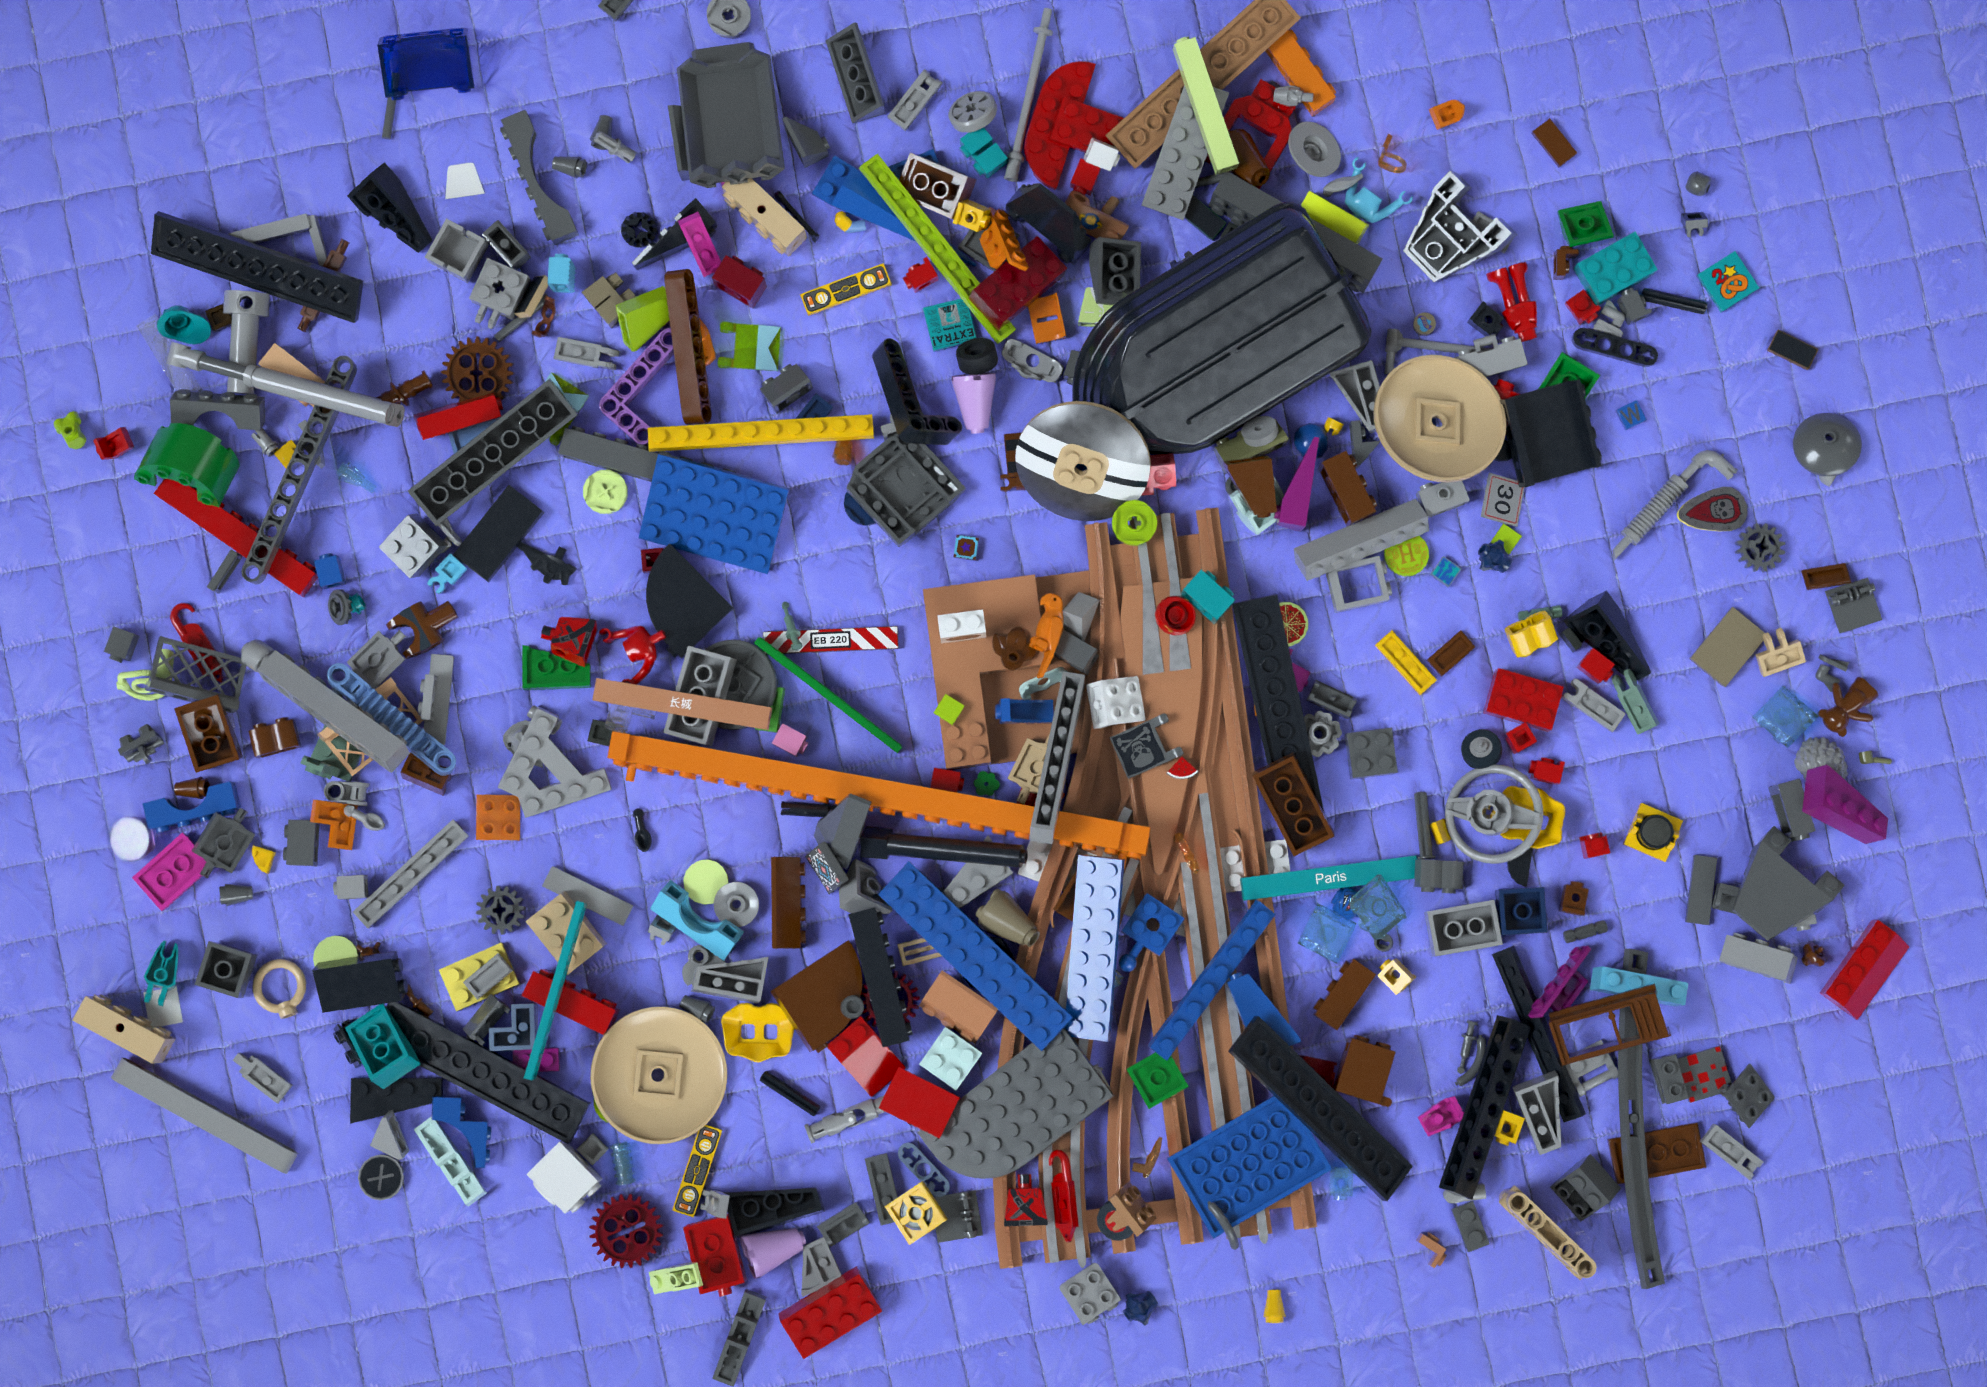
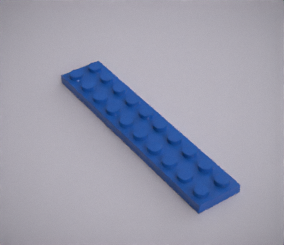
(975, 956)

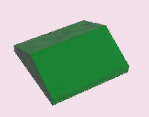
(1584, 224)
(1569, 369)

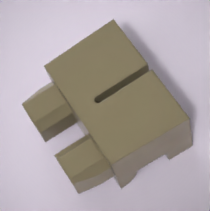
(604, 297)

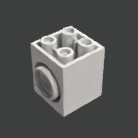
(564, 1178)

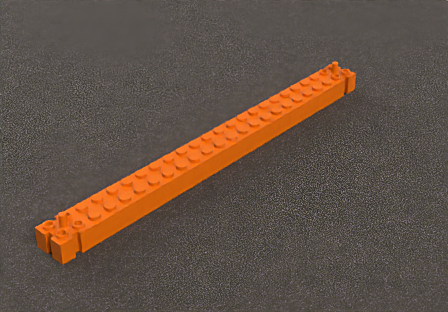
(888, 796)

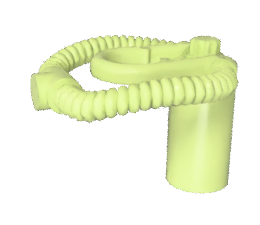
(135, 691)

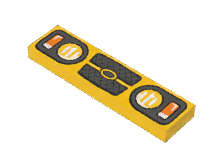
(845, 289)
(697, 1170)

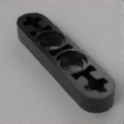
(1615, 343)

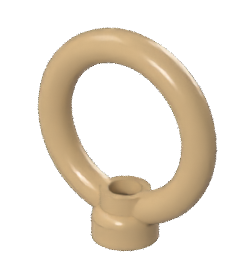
(287, 1008)

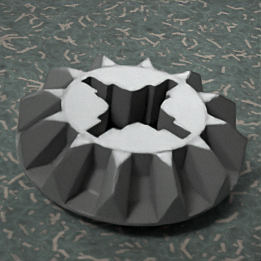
(339, 607)

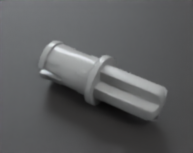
(615, 147)

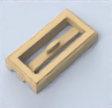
(915, 951)

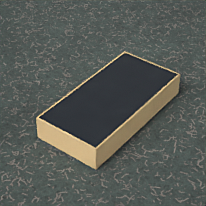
(532, 297)

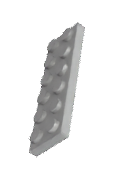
(1179, 161)

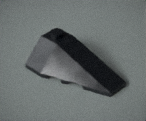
(672, 238)

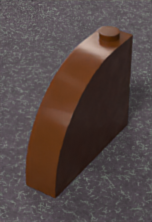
(815, 995)

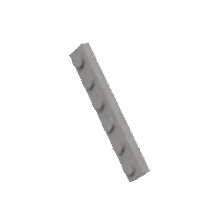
(410, 874)

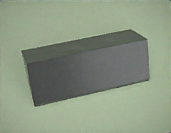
(855, 74)

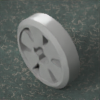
(972, 111)

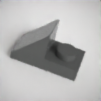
(1360, 449)

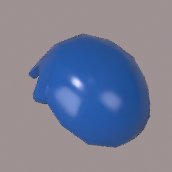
(1304, 436)

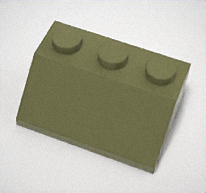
(1238, 449)

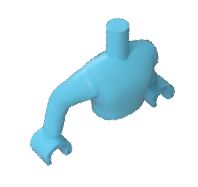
(1366, 204)

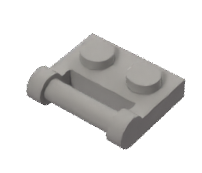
(1582, 1067)

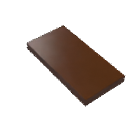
(1667, 1151)

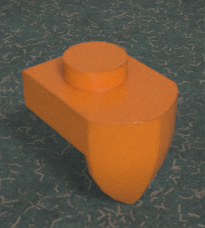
(1447, 113)

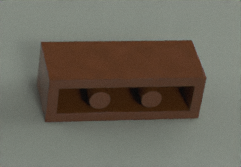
(1343, 993)

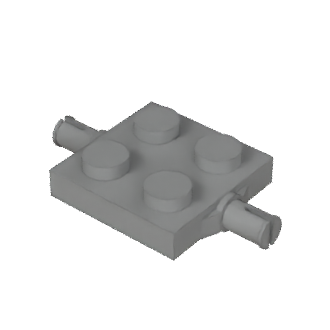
(377, 658)

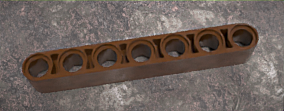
(688, 347)

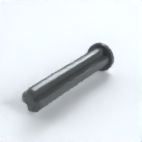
(1423, 826)

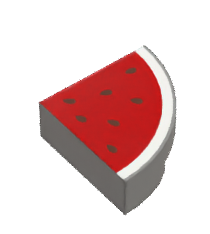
(1182, 770)

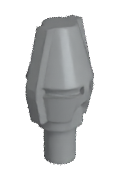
(1291, 96)

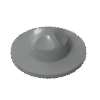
(1314, 149)

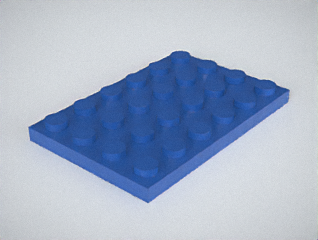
(713, 513)
(1249, 1164)

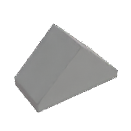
(1079, 615)
(390, 1137)

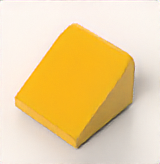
(1440, 831)

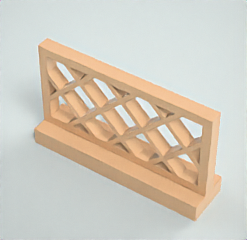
(328, 735)

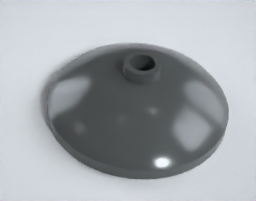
(1826, 456)

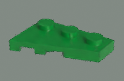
(550, 671)

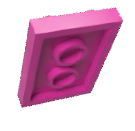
(170, 872)

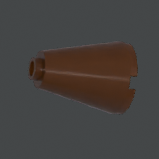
(1251, 163)

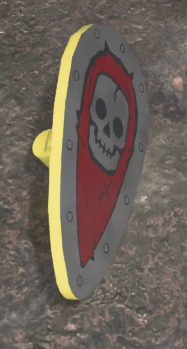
(1715, 510)

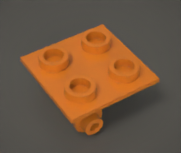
(497, 817)

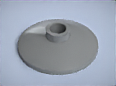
(736, 891)

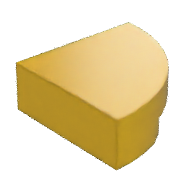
(263, 858)

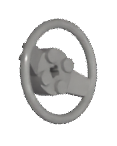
(1506, 815)

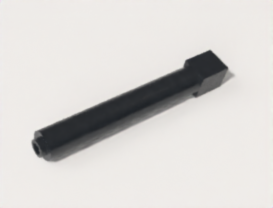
(882, 843)

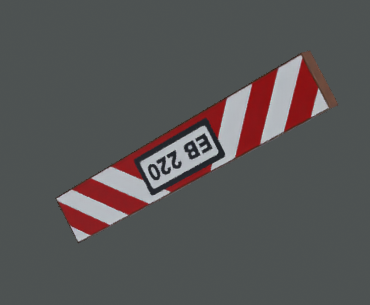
(836, 640)

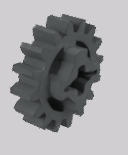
(1769, 549)
(491, 911)

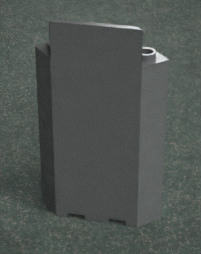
(730, 115)

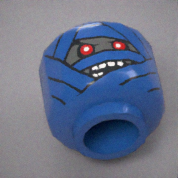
(1341, 904)

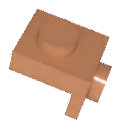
(1431, 1243)

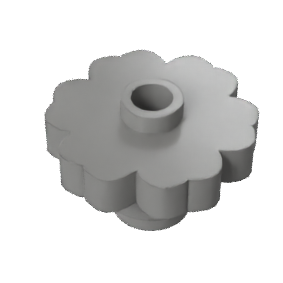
(1330, 732)

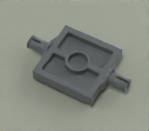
(223, 842)

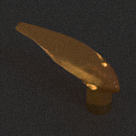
(1151, 1160)

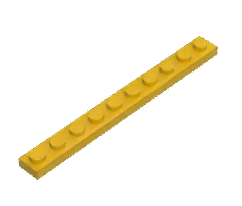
(760, 433)

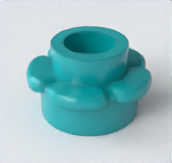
(357, 604)

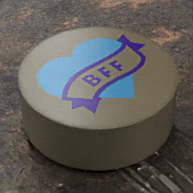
(1424, 324)

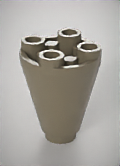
(1006, 919)

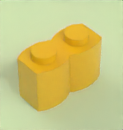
(1530, 634)

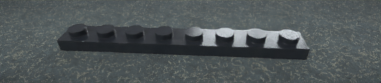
(1539, 1034)

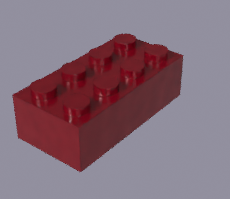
(1012, 289)

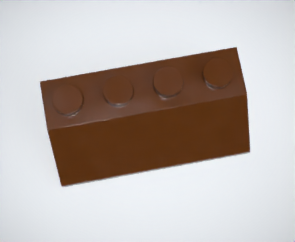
(787, 902)

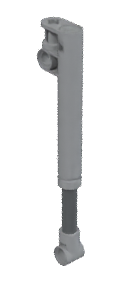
(290, 386)

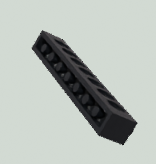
(1484, 1107)

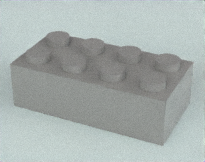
(702, 675)

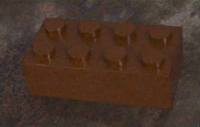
(1293, 804)

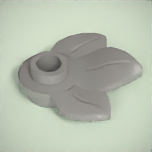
(689, 967)

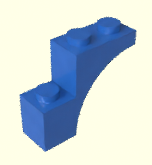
(1024, 711)
(477, 1132)

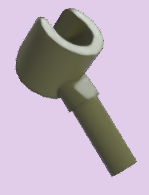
(1867, 757)

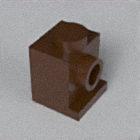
(1567, 905)

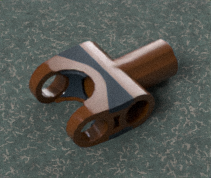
(424, 625)

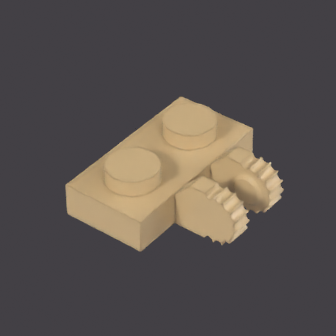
(1780, 657)

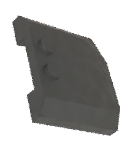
(903, 487)

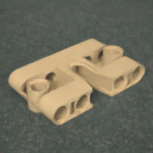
(1547, 1232)

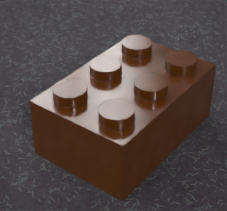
(1347, 488)

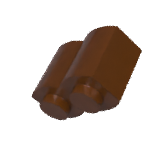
(274, 738)

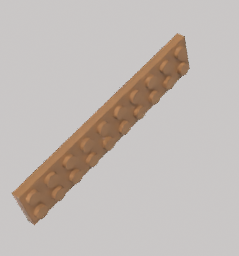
(1224, 59)

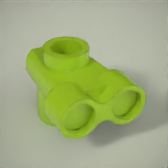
(70, 430)

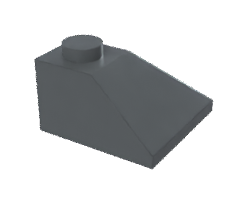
(806, 142)

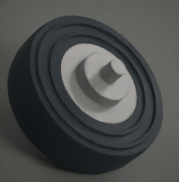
(1481, 749)

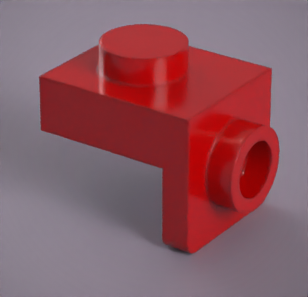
(114, 444)

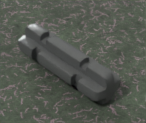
(1585, 931)

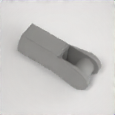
(1480, 1193)

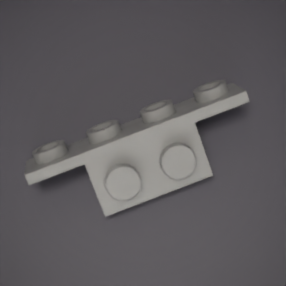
(436, 696)

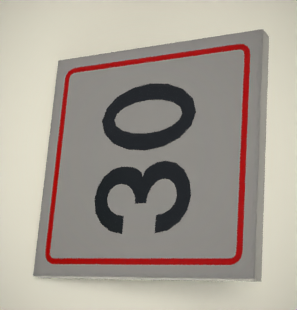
(1502, 500)

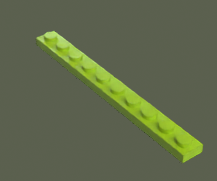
(928, 238)

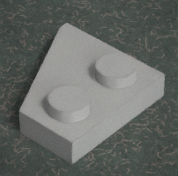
(818, 1266)

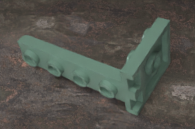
(326, 764)

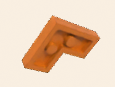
(341, 827)

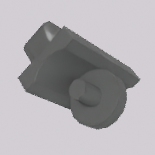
(142, 746)

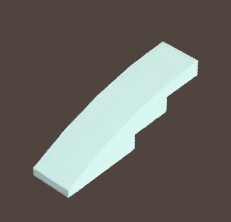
(450, 1161)

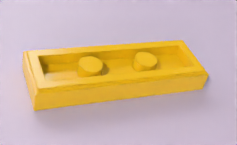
(1405, 662)

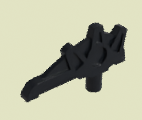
(550, 566)

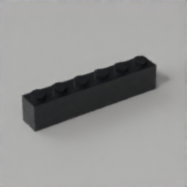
(879, 977)

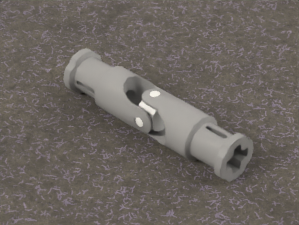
(837, 1122)

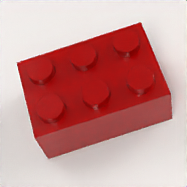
(1523, 699)

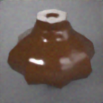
(1813, 954)

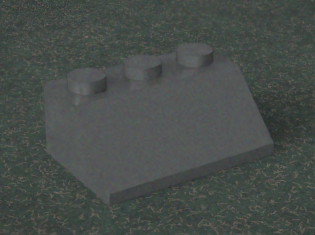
(677, 129)

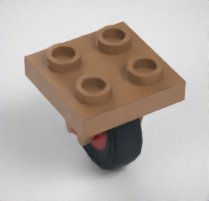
(1125, 1214)

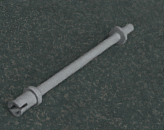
(1015, 157)

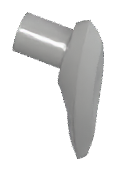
(1340, 184)

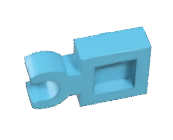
(449, 571)

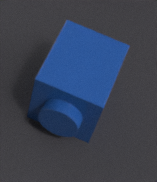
(329, 571)

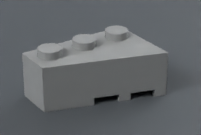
(1360, 388)
(732, 980)

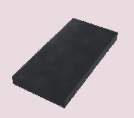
(498, 533)

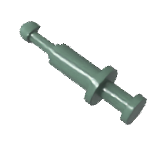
(792, 633)

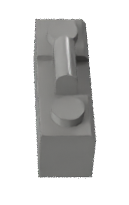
(1500, 359)

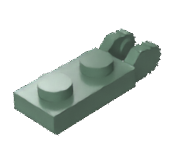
(1635, 703)

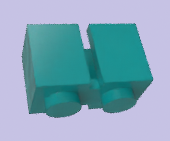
(988, 161)

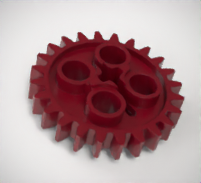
(634, 1249)

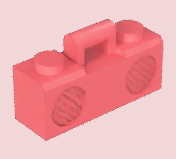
(1161, 473)

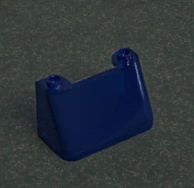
(426, 61)

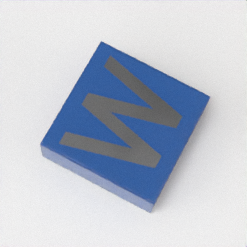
(1631, 415)

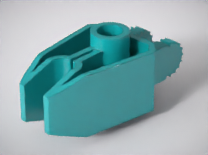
(161, 973)

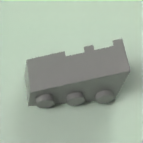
(974, 881)
(1759, 957)
(1540, 1108)

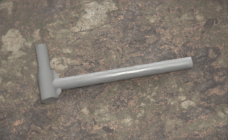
(1395, 341)

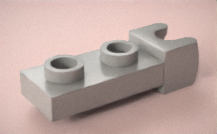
(1594, 706)

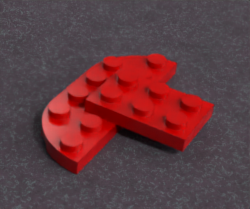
(1064, 122)

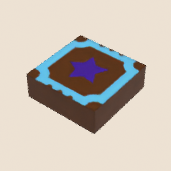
(966, 547)

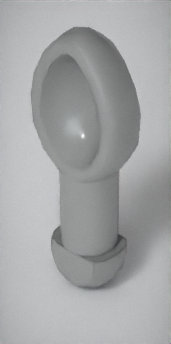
(370, 820)

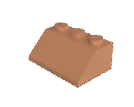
(958, 1007)

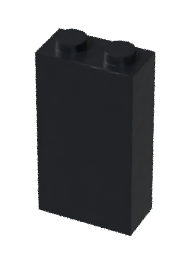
(360, 981)

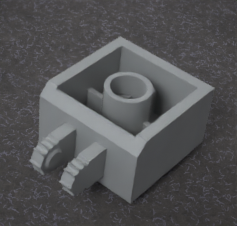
(502, 303)

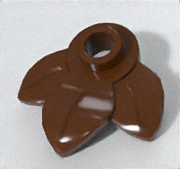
(1015, 645)

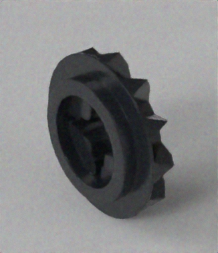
(644, 238)

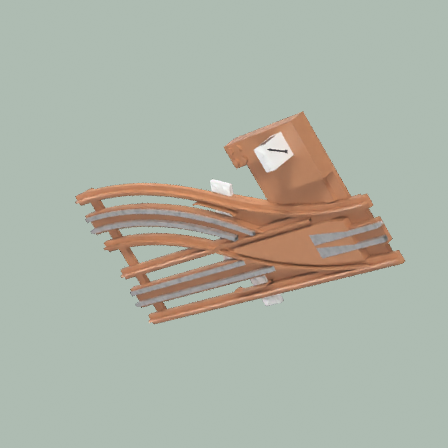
(1217, 811)

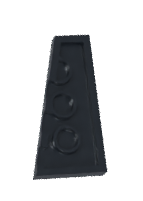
(372, 1101)

